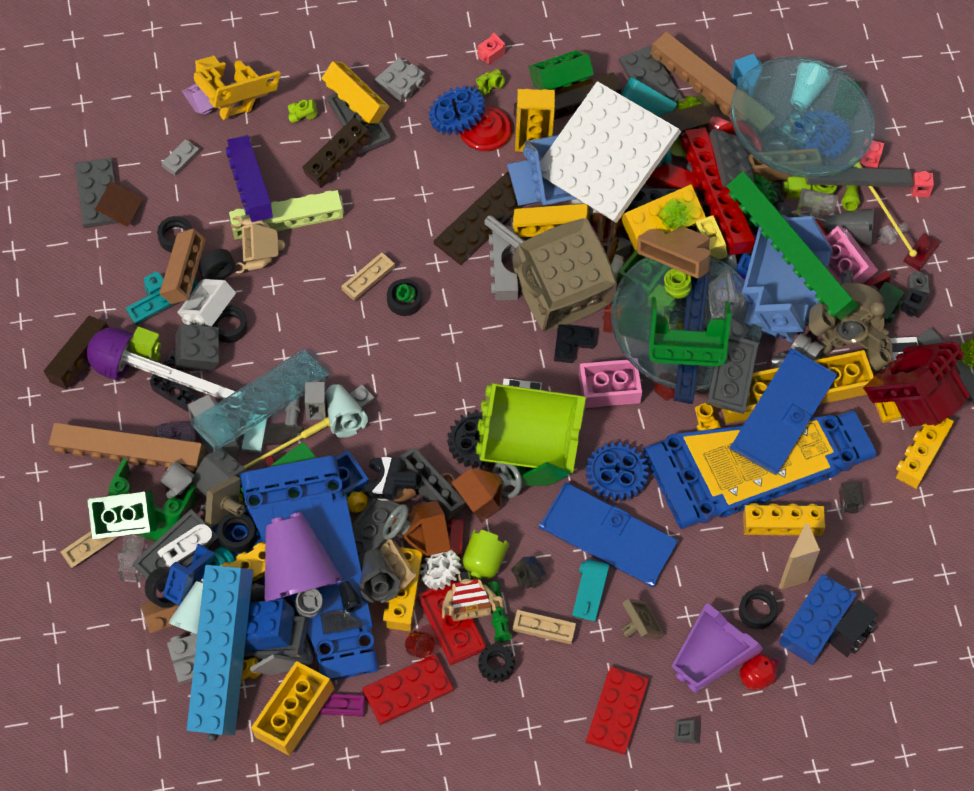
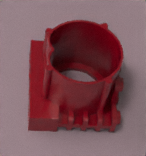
(922, 383)

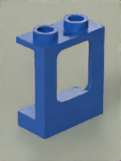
(181, 578)

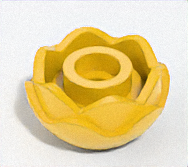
(357, 502)

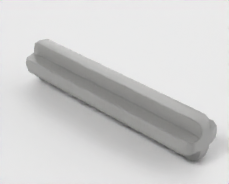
(503, 231)

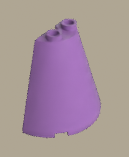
(295, 559)
(712, 650)

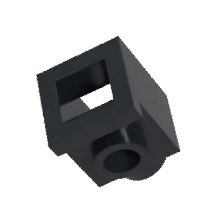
(912, 307)

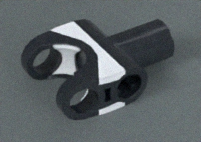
(391, 479)

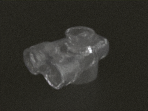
(888, 233)

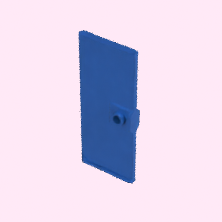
(783, 411)
(608, 534)

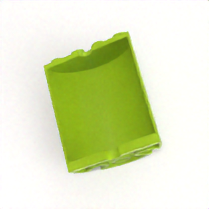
(529, 426)

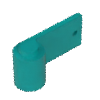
(647, 97)
(590, 589)

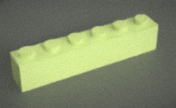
(297, 212)

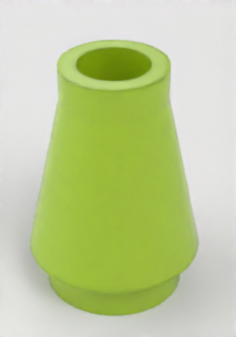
(851, 198)

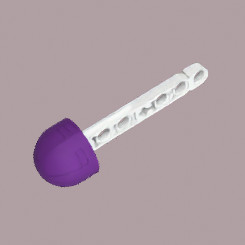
(111, 356)

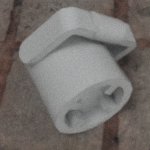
(176, 479)

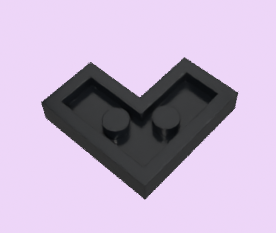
(571, 337)

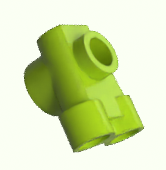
(490, 80)
(302, 109)

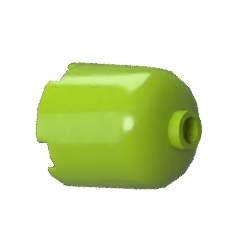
(484, 554)

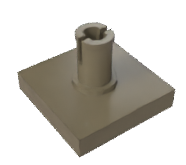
(223, 500)
(642, 620)

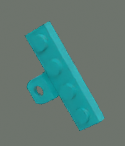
(153, 303)

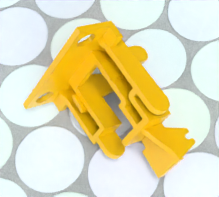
(248, 85)

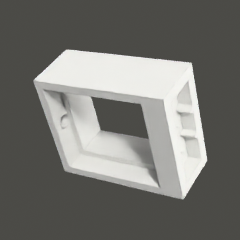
(206, 302)

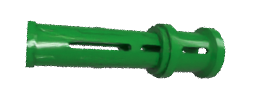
(499, 620)

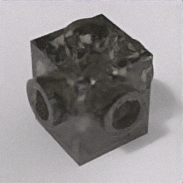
(529, 572)

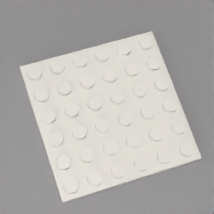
(607, 151)

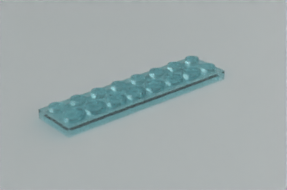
(258, 399)

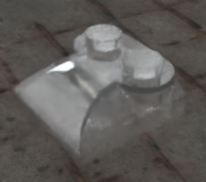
(723, 290)

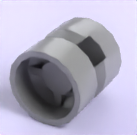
(809, 349)
(309, 603)

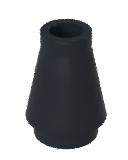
(349, 597)

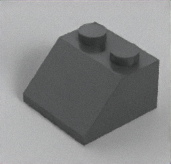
(216, 469)

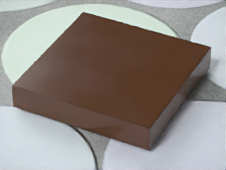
(119, 203)

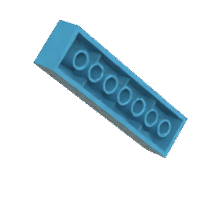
(219, 650)

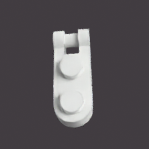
(186, 544)

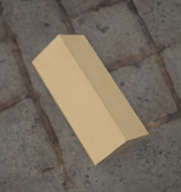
(801, 560)

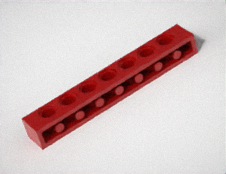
(723, 208)

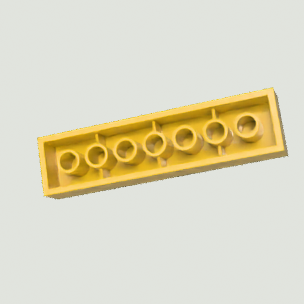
(852, 375)

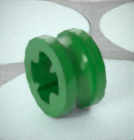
(405, 293)

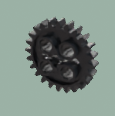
(457, 443)

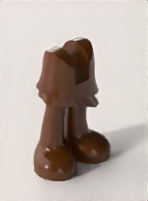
(609, 244)

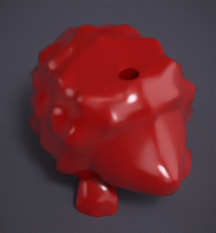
(759, 672)

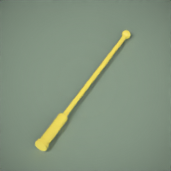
(913, 253)
(304, 434)

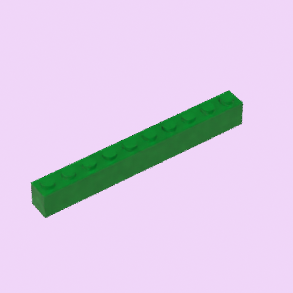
(792, 246)

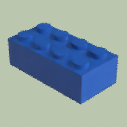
(817, 618)
(269, 625)

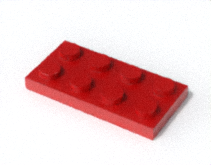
(407, 689)
(617, 710)

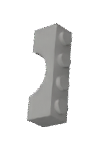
(505, 282)

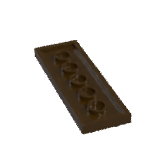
(469, 229)

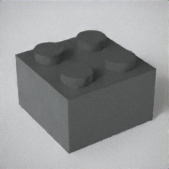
(197, 347)

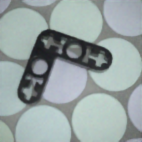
(159, 389)

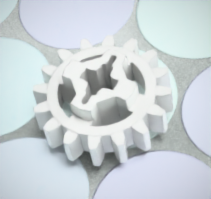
(440, 569)

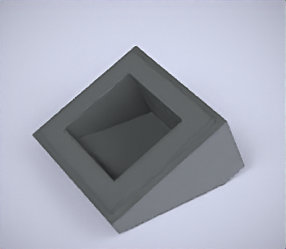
(687, 731)

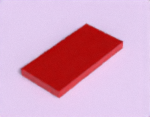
(457, 638)

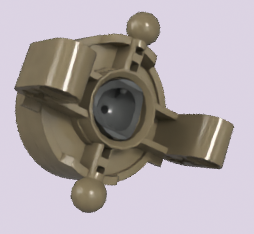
(860, 327)

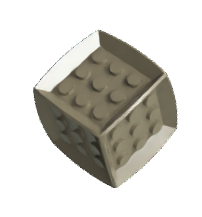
(564, 274)

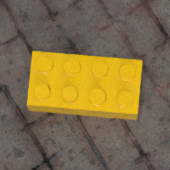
(533, 116)
(644, 217)
(292, 708)

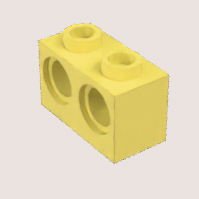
(710, 228)

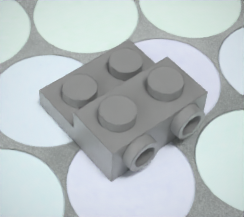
(401, 80)
(183, 656)

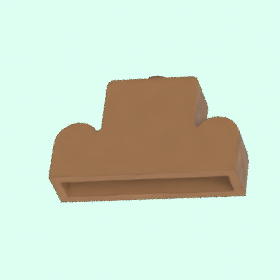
(678, 249)

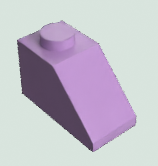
(198, 99)

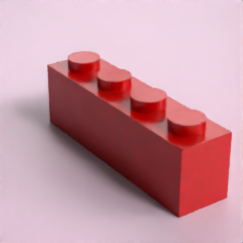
(672, 178)

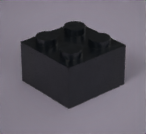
(853, 629)

